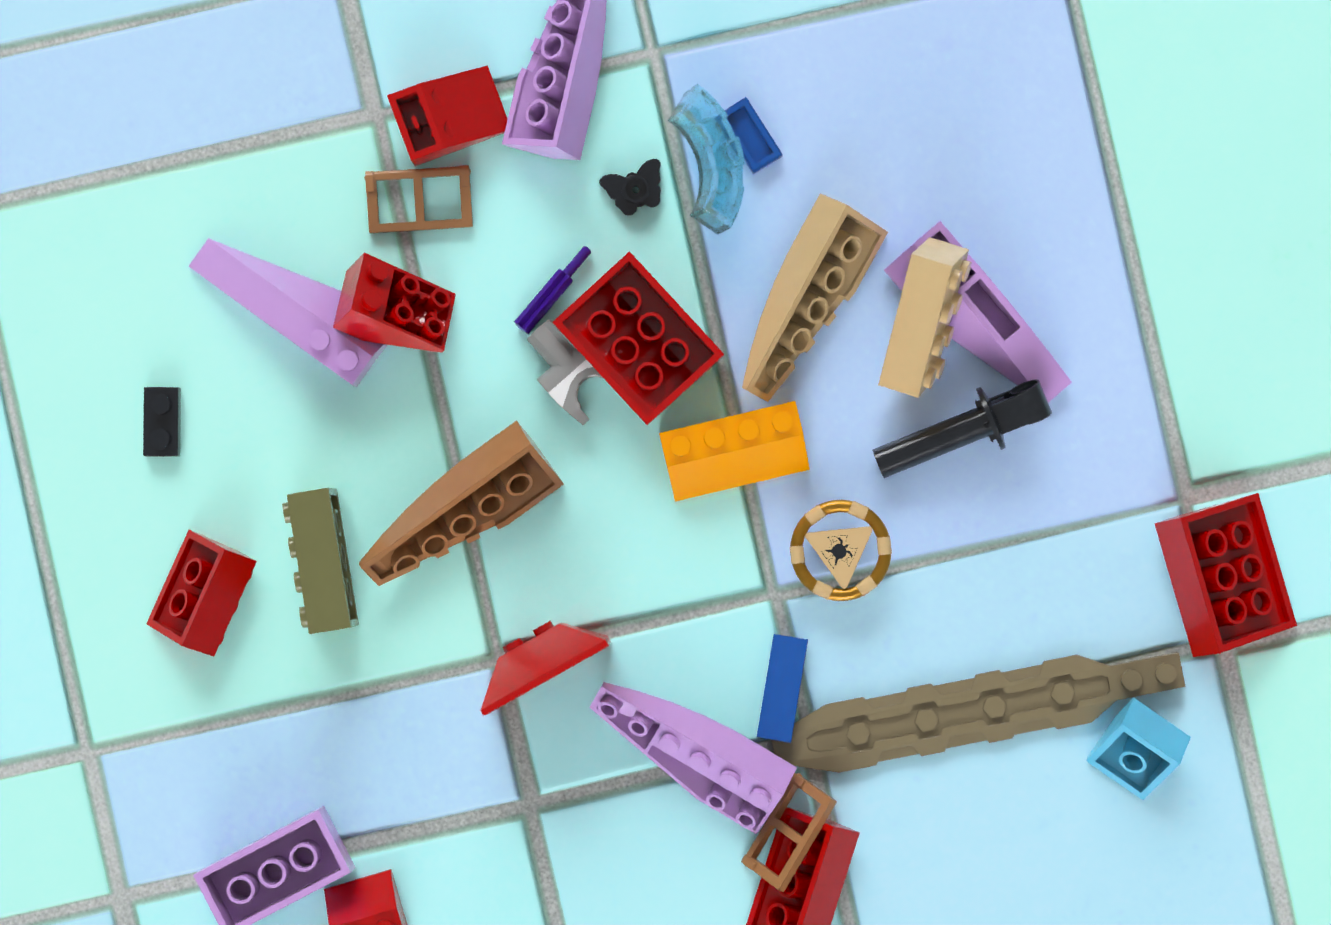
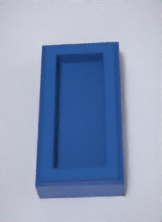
(756, 142)

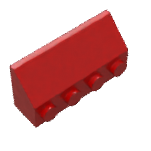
(816, 883)

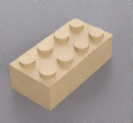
(924, 317)

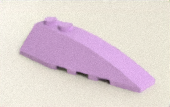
(560, 83)
(291, 305)

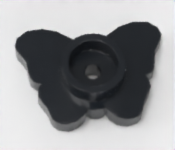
(646, 179)

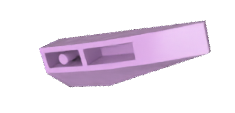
(991, 325)
(699, 754)

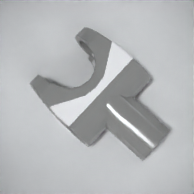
(566, 370)

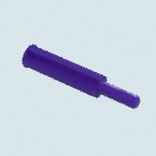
(550, 293)

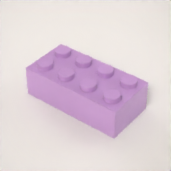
(275, 870)

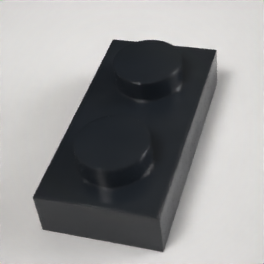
(162, 422)

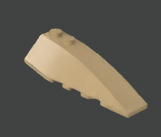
(812, 282)

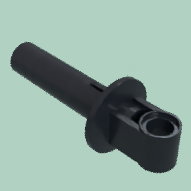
(991, 417)

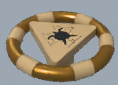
(840, 550)

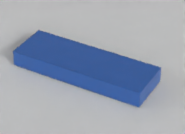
(782, 688)

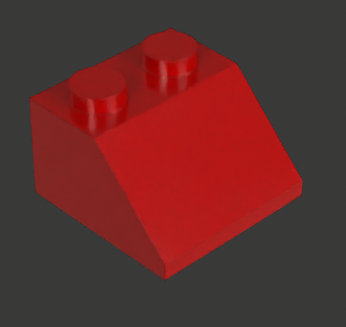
(365, 901)

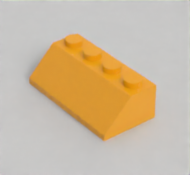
(734, 451)

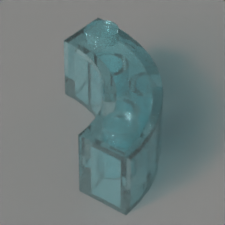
(717, 156)

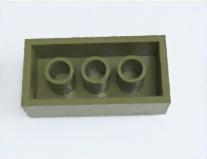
(321, 560)

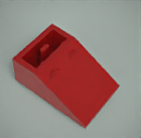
(448, 114)
(393, 306)

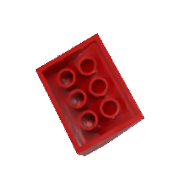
(638, 338)
(1225, 575)

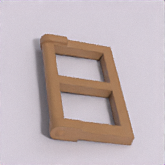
(417, 175)
(803, 842)

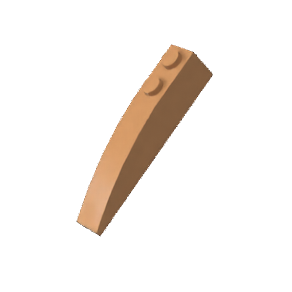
(476, 494)

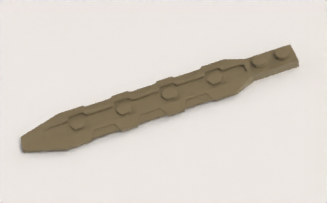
(971, 710)

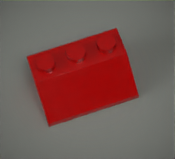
(201, 593)

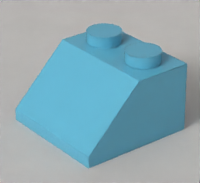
(1139, 749)

